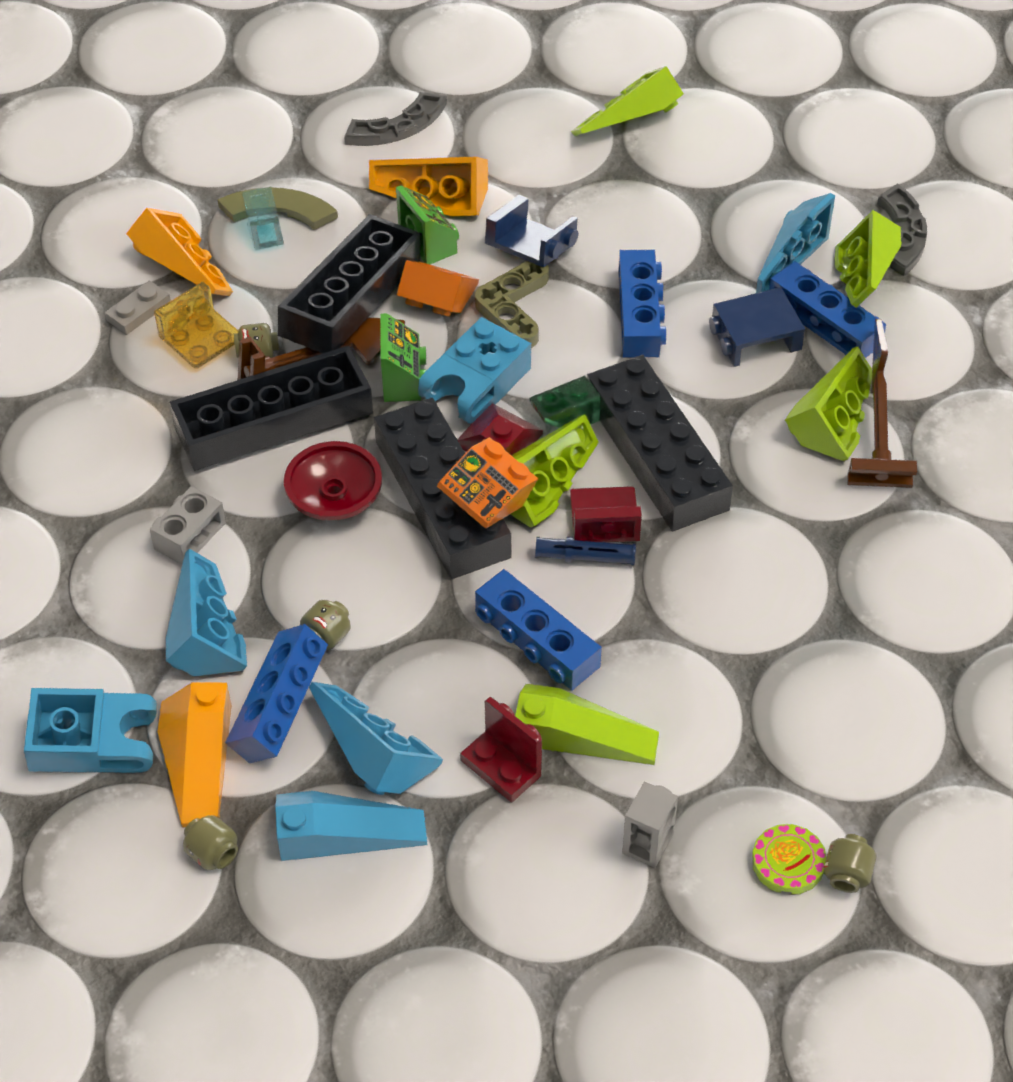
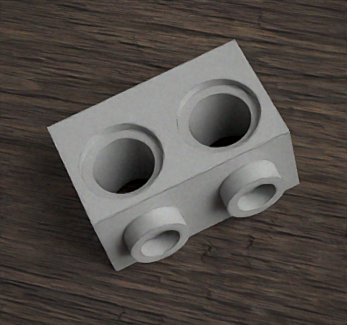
(187, 524)
(649, 824)

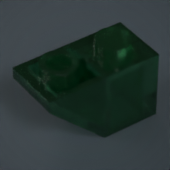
(568, 402)

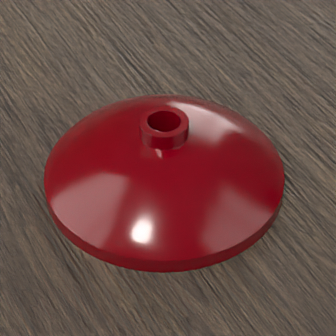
(333, 480)

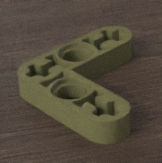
(495, 299)

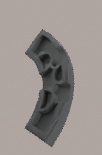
(413, 119)
(905, 213)

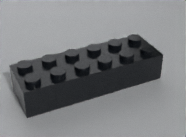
(348, 285)
(271, 407)
(660, 444)
(420, 454)

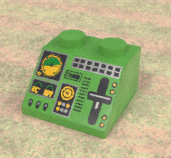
(420, 214)
(400, 360)

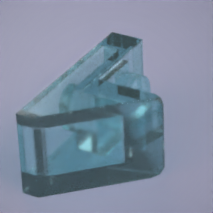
(262, 218)

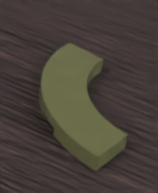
(295, 203)

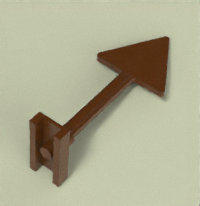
(364, 340)
(880, 469)

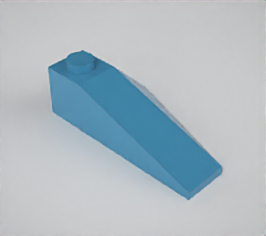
(799, 237)
(200, 625)
(371, 746)
(332, 824)

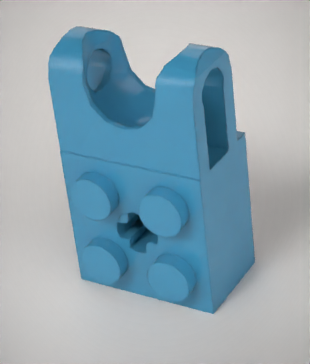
(478, 369)
(87, 730)

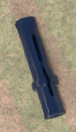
(585, 550)

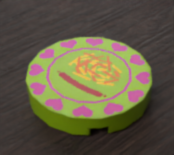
(789, 859)

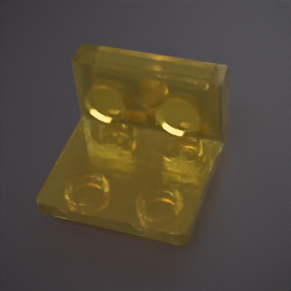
(194, 326)

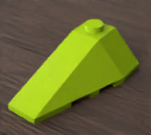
(648, 94)
(867, 255)
(831, 410)
(554, 463)
(583, 727)

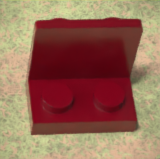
(605, 514)
(506, 753)

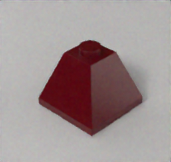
(501, 427)

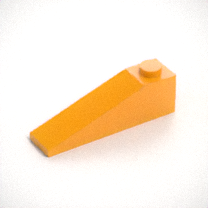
(451, 183)
(174, 244)
(193, 741)

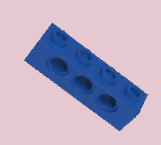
(640, 303)
(826, 310)
(537, 629)
(276, 694)

